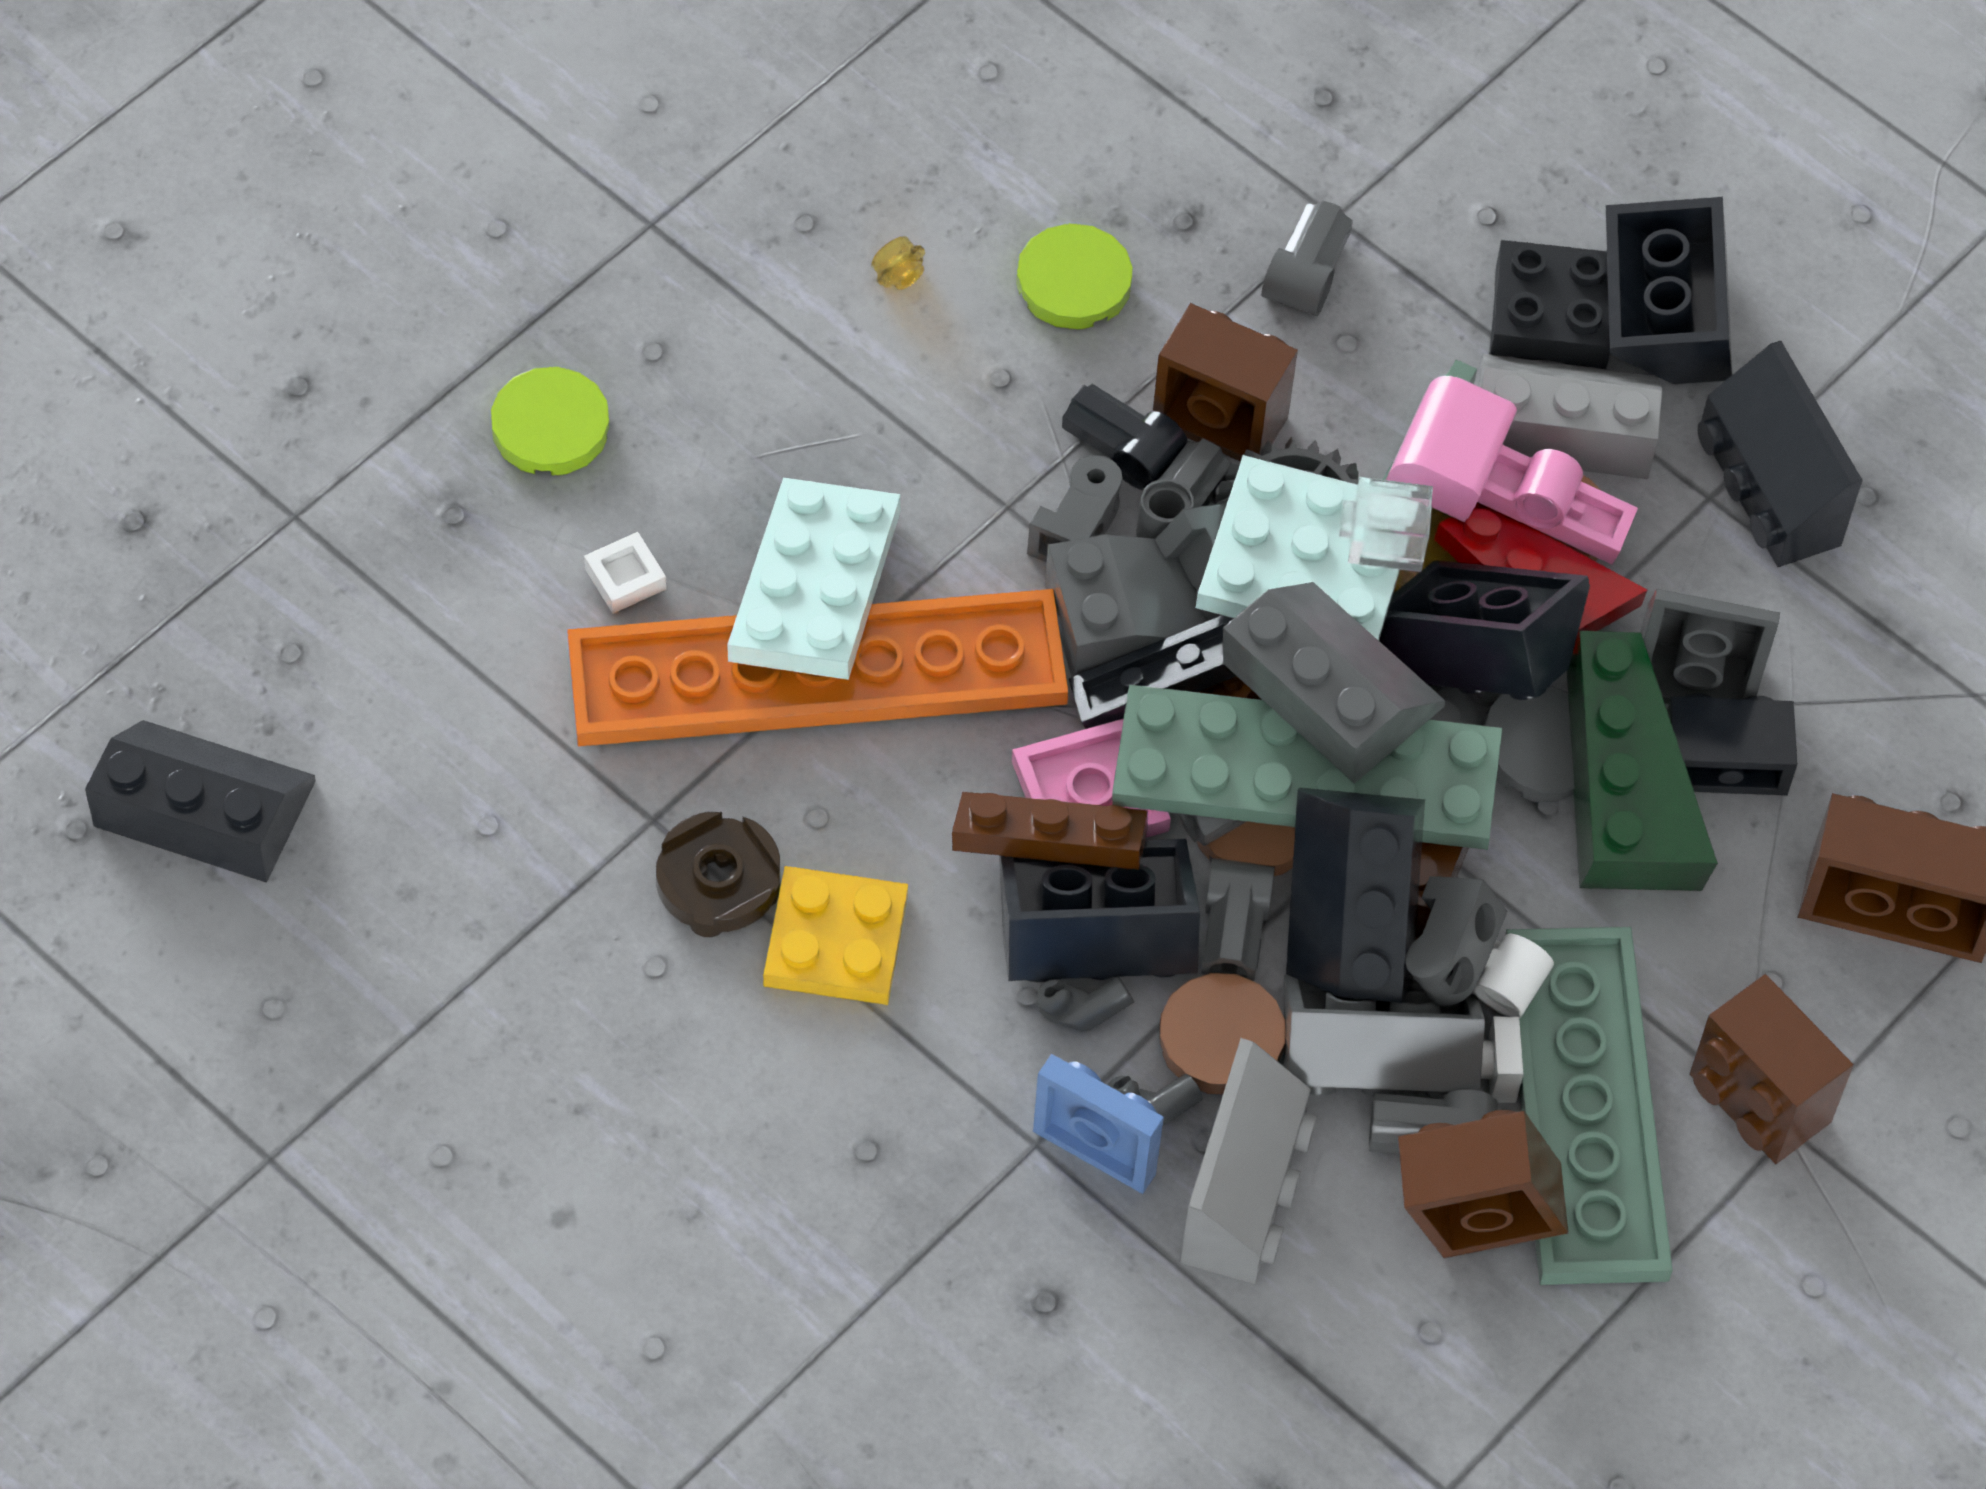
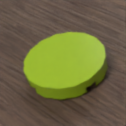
(1074, 276)
(550, 420)

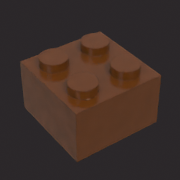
(1224, 382)
(1770, 1069)
(1482, 1183)

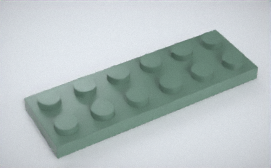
(1247, 763)
(1594, 1108)

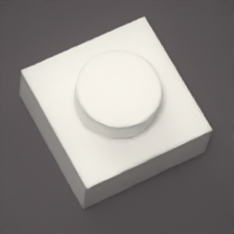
(625, 572)
(1503, 1059)

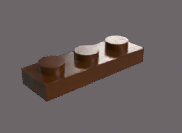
(1050, 830)

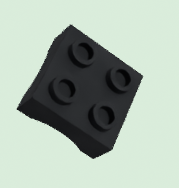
(1551, 304)

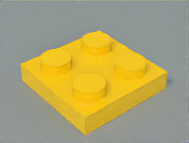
(836, 935)

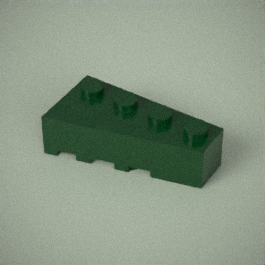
(1630, 780)

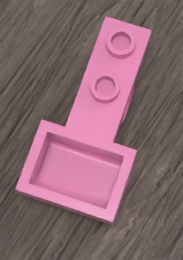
(1461, 453)

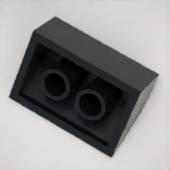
(1670, 288)
(1780, 457)
(1486, 627)
(197, 798)
(1355, 892)
(1101, 919)

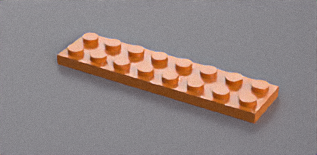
(909, 664)

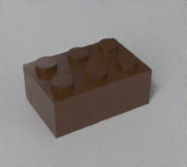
(1899, 877)

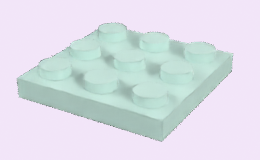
(1286, 533)

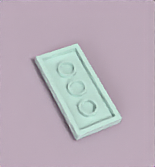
(814, 578)

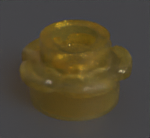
(899, 263)

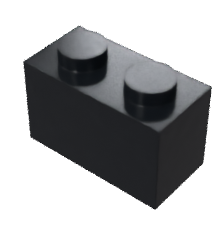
(1736, 743)

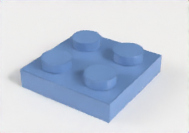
(1098, 1122)

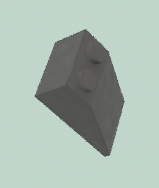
(1116, 597)
(1707, 645)

